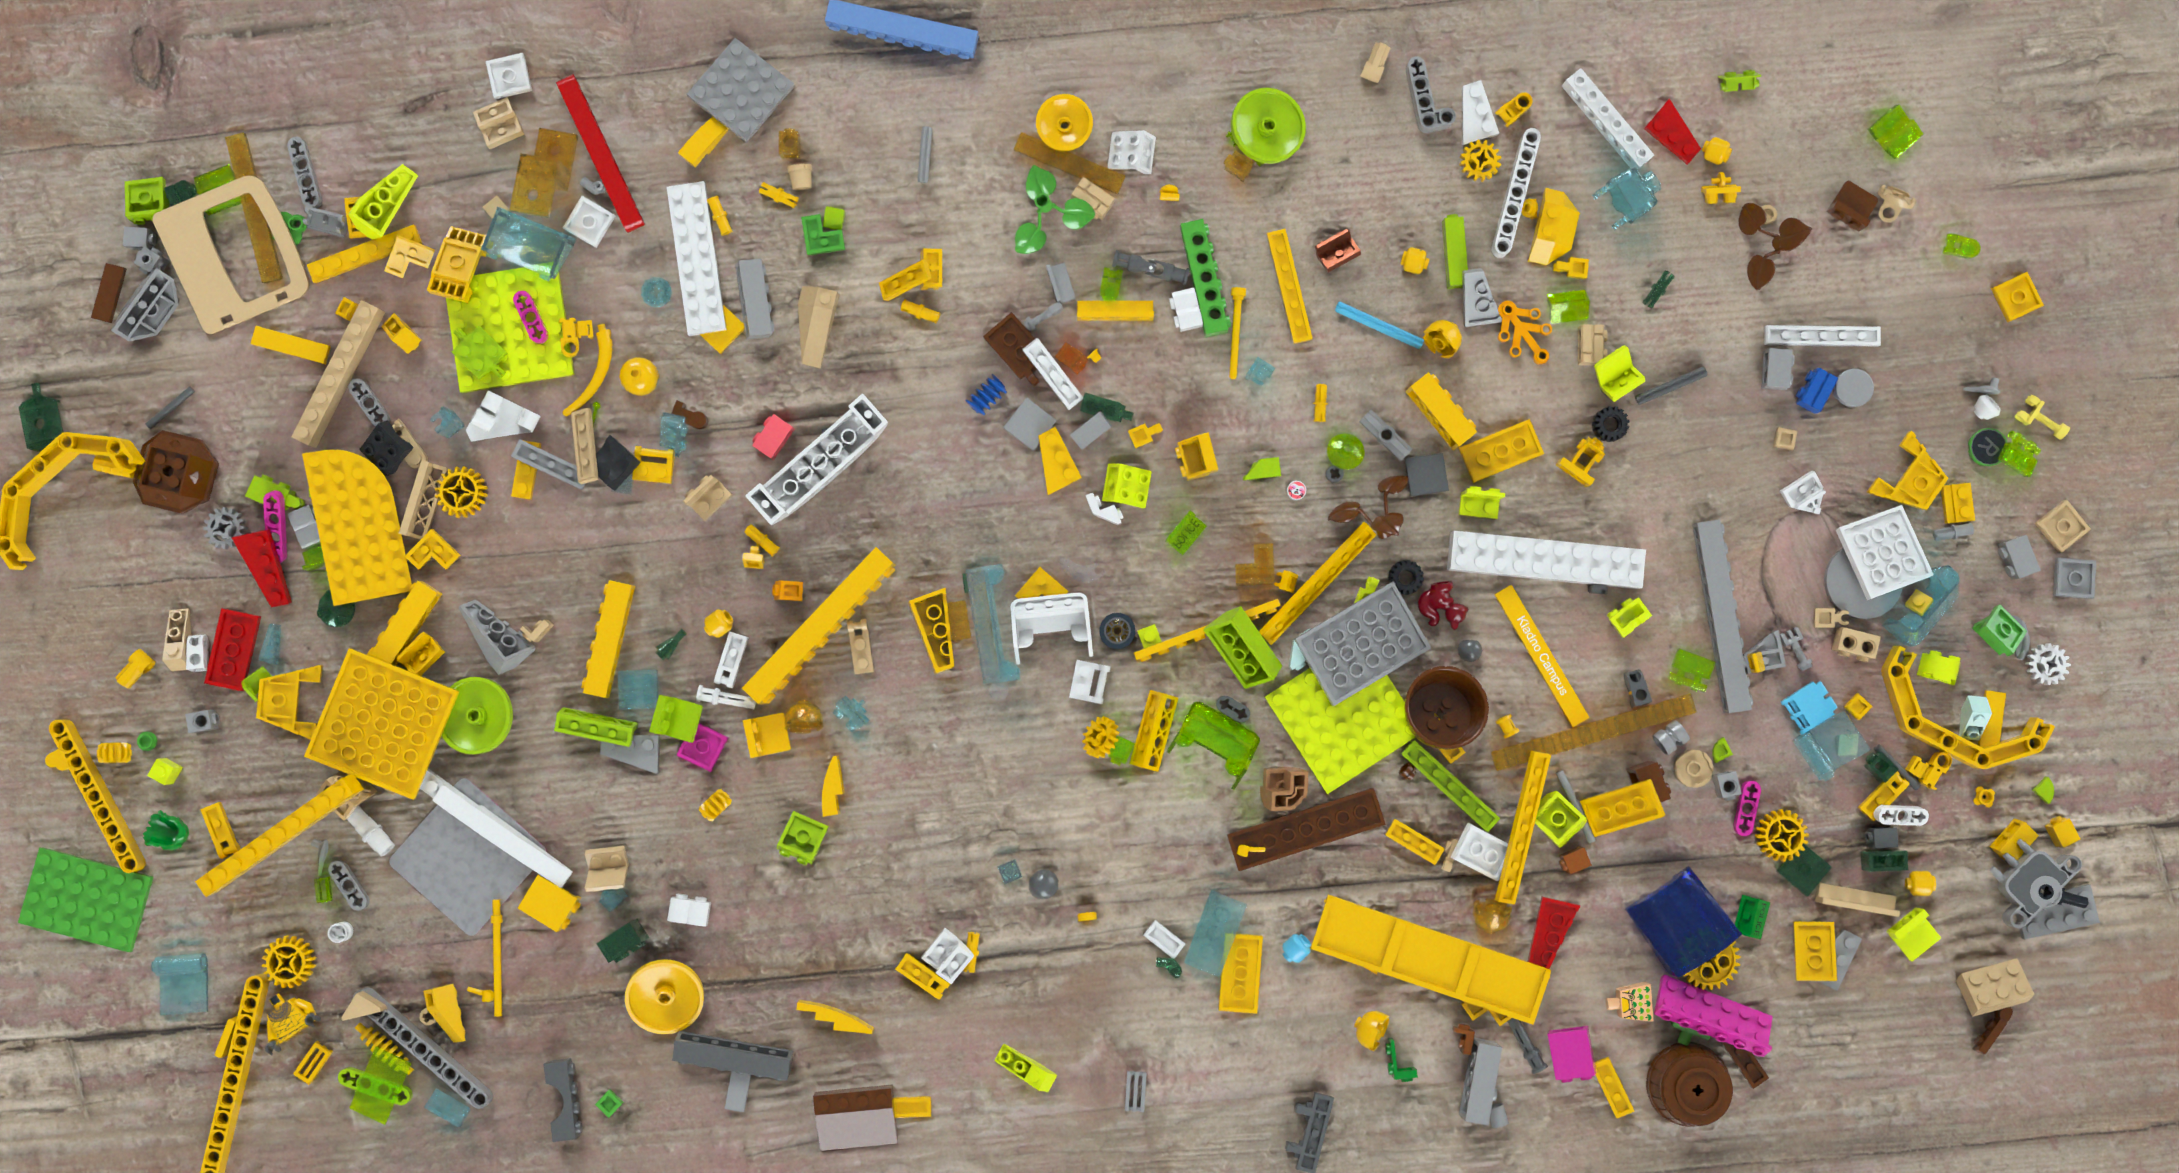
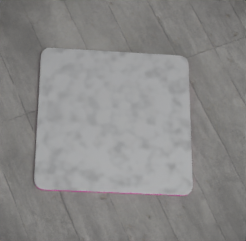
(459, 866)

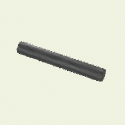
(1671, 385)

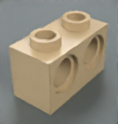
(1856, 640)

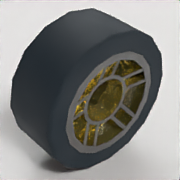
(1107, 628)

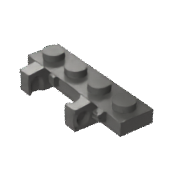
(1317, 1117)

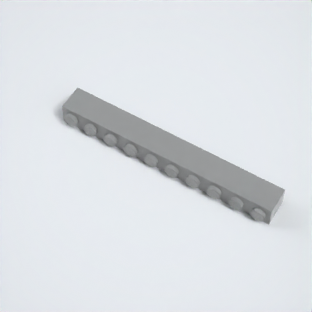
(1722, 616)

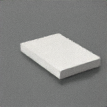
(1481, 851)

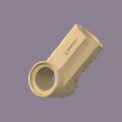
(1374, 66)

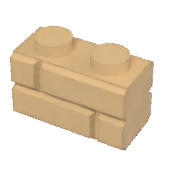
(1095, 196)
(1591, 344)

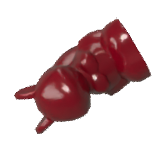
(1440, 598)

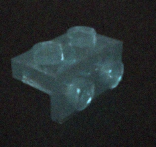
(673, 432)

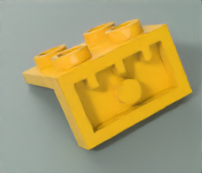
(766, 735)

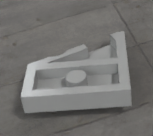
(1771, 652)

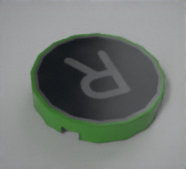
(1986, 446)

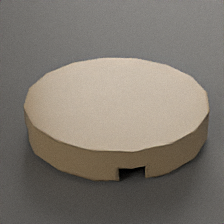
(1693, 768)

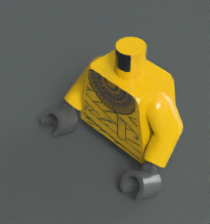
(287, 1020)

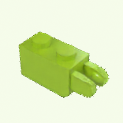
(264, 484)

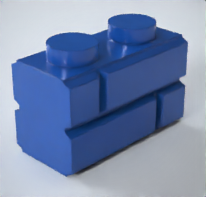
(1816, 390)

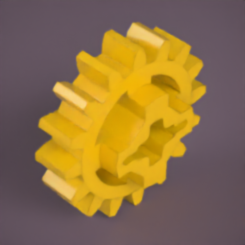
(1472, 159)
(1100, 737)

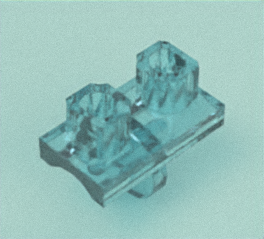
(854, 712)

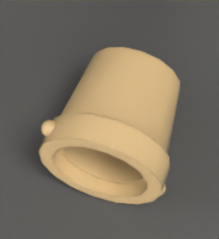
(800, 176)

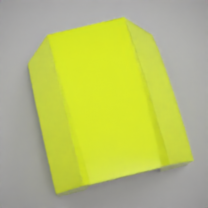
(1559, 818)

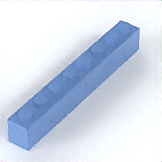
(901, 28)

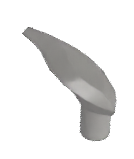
(1992, 389)
(322, 852)

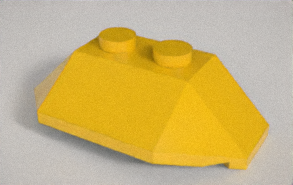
(1554, 228)

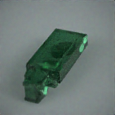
(1110, 409)

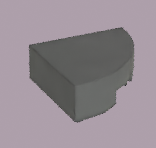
(1598, 589)

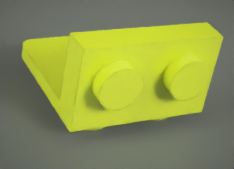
(1617, 374)

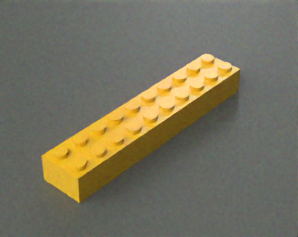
(819, 626)

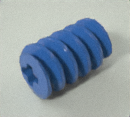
(987, 395)

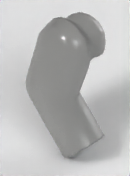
(593, 187)

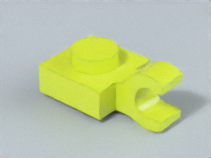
(1371, 584)

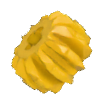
(114, 752)
(715, 805)

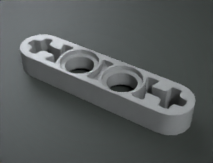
(301, 174)

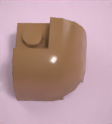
(1283, 788)

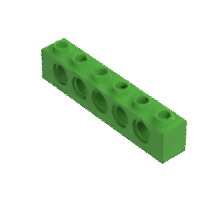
(1198, 229)

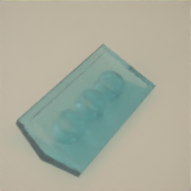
(1215, 933)

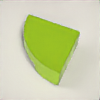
(1721, 750)
(2045, 790)

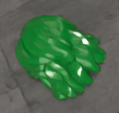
(165, 832)

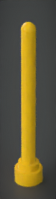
(1238, 296)

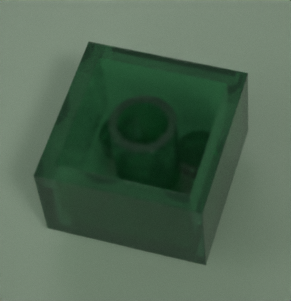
(627, 938)

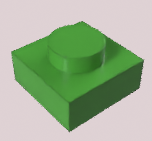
(609, 1103)

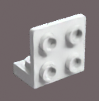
(1132, 151)

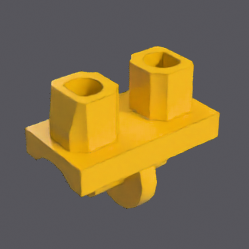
(1712, 192)

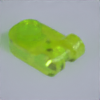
(1968, 247)
(1110, 291)

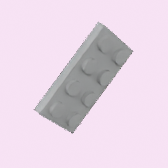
(2062, 916)

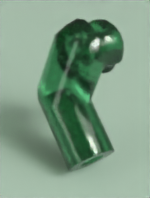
(1171, 965)

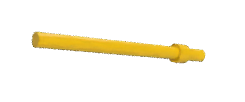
(497, 919)

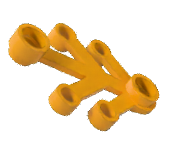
(1522, 329)

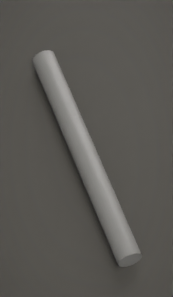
(1572, 799)

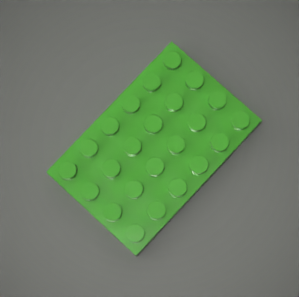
(85, 899)

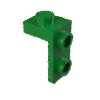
(1405, 1074)

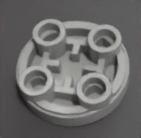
(1853, 388)

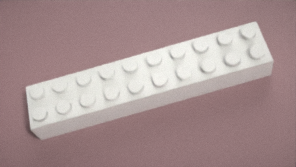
(1546, 559)

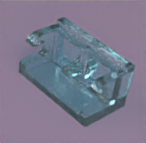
(1261, 370)
(450, 422)
(447, 1108)

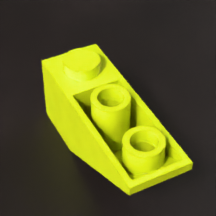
(1026, 1068)

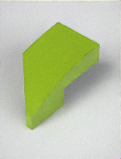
(1264, 469)

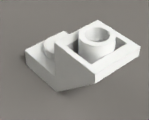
(1109, 514)

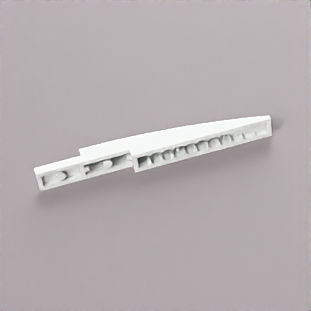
(494, 829)

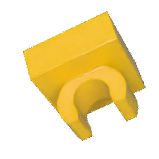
(753, 559)
(1287, 582)

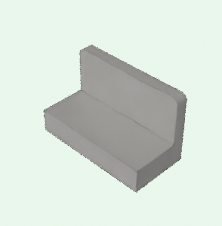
(1060, 283)

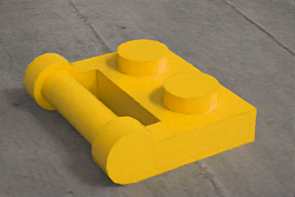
(654, 471)

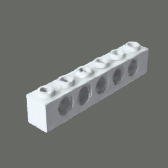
(1607, 119)

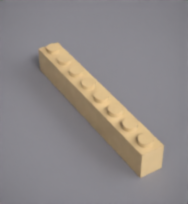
(338, 374)

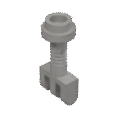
(1052, 311)
(1793, 640)

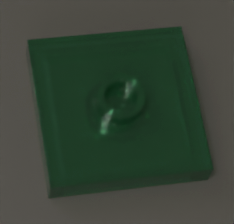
(1804, 871)

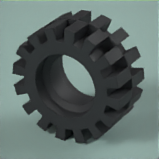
(1601, 430)
(1414, 569)

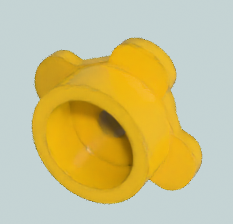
(1989, 797)

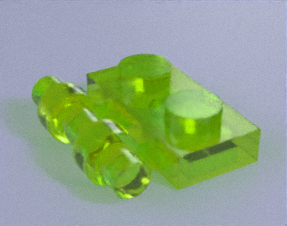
(2016, 458)
(1692, 664)

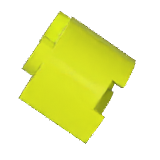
(1629, 616)
(1938, 667)

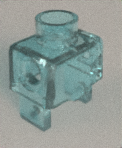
(1631, 194)

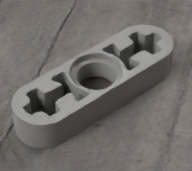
(361, 401)
(340, 884)

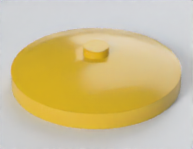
(664, 996)

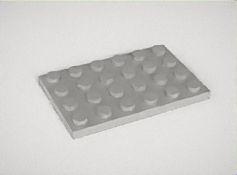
(1362, 643)

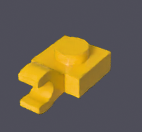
(1574, 267)
(1142, 435)

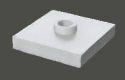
(508, 76)
(589, 221)

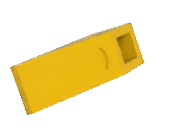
(444, 1008)

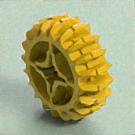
(461, 484)
(1797, 831)
(276, 951)

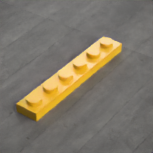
(359, 255)
(1289, 286)

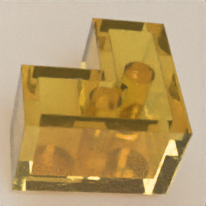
(1259, 572)

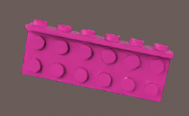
(1713, 1015)

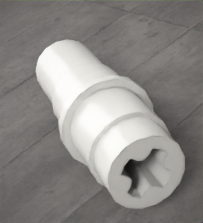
(371, 832)

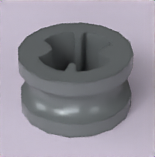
(1335, 480)

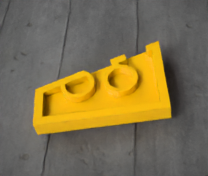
(1057, 462)

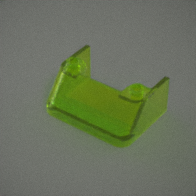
(1220, 736)

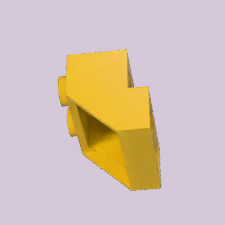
(1196, 456)

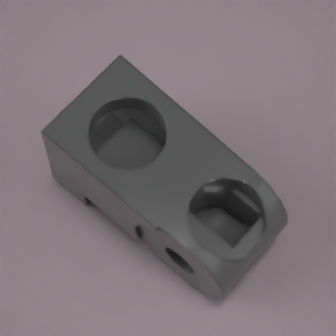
(1637, 688)

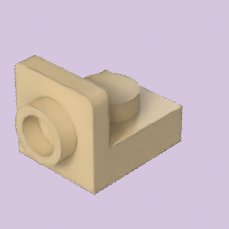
(539, 631)

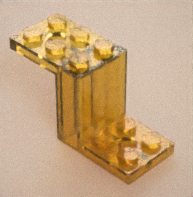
(543, 173)

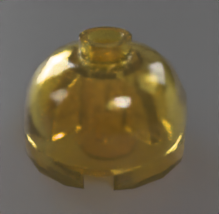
(803, 717)
(1491, 915)

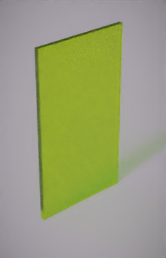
(380, 1085)

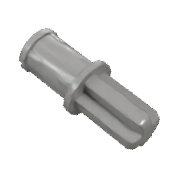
(1953, 532)

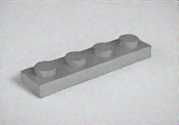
(547, 463)

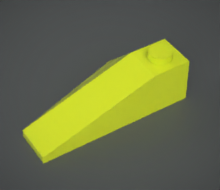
(379, 205)

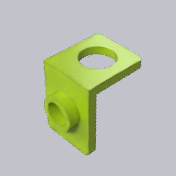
(251, 683)

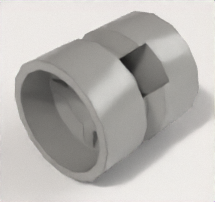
(1671, 737)

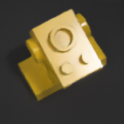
(1592, 448)

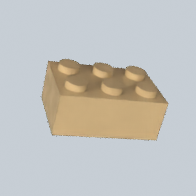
(1995, 987)

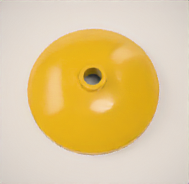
(1060, 110)

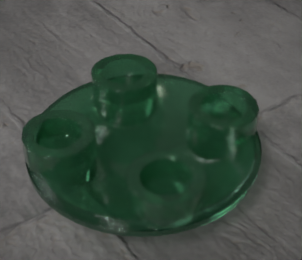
(334, 615)

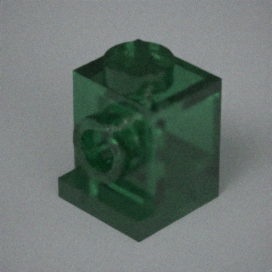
(1885, 770)

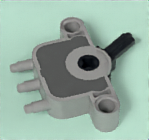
(2029, 875)

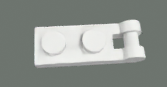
(731, 659)

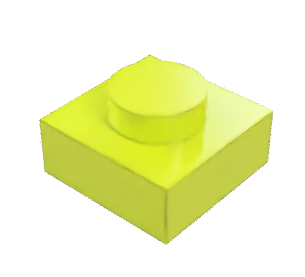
(1149, 636)

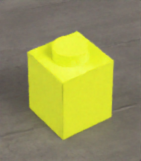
(165, 771)

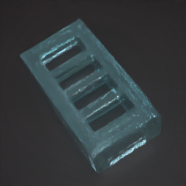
(271, 647)

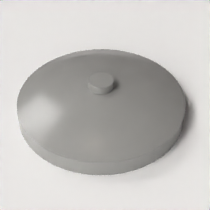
(1846, 593)

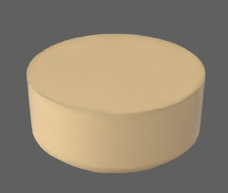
(1771, 214)

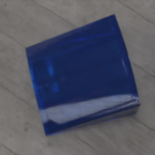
(1683, 923)

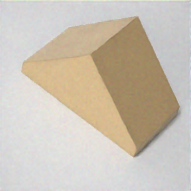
(363, 1005)

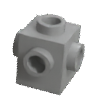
(150, 259)

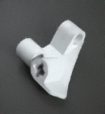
(500, 418)

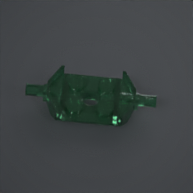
(38, 408)

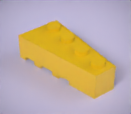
(934, 628)

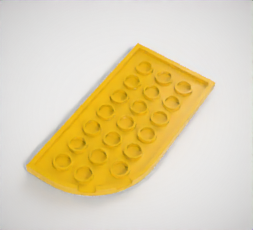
(356, 527)

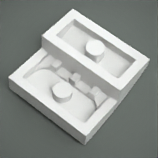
(948, 955)

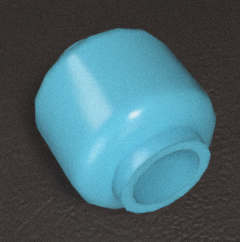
(1296, 948)

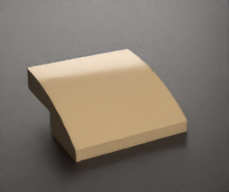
(498, 123)

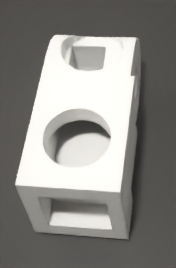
(197, 653)

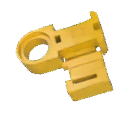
(574, 330)
(1929, 773)

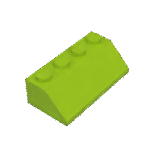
(1243, 648)

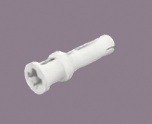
(716, 696)

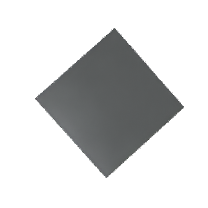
(1426, 474)

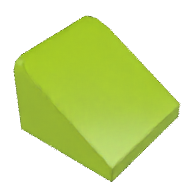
(834, 218)

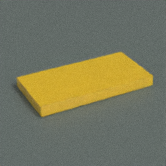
(1501, 451)
(1622, 808)
(1241, 975)

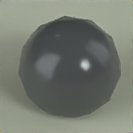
(1469, 650)

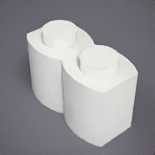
(1186, 309)
(688, 910)

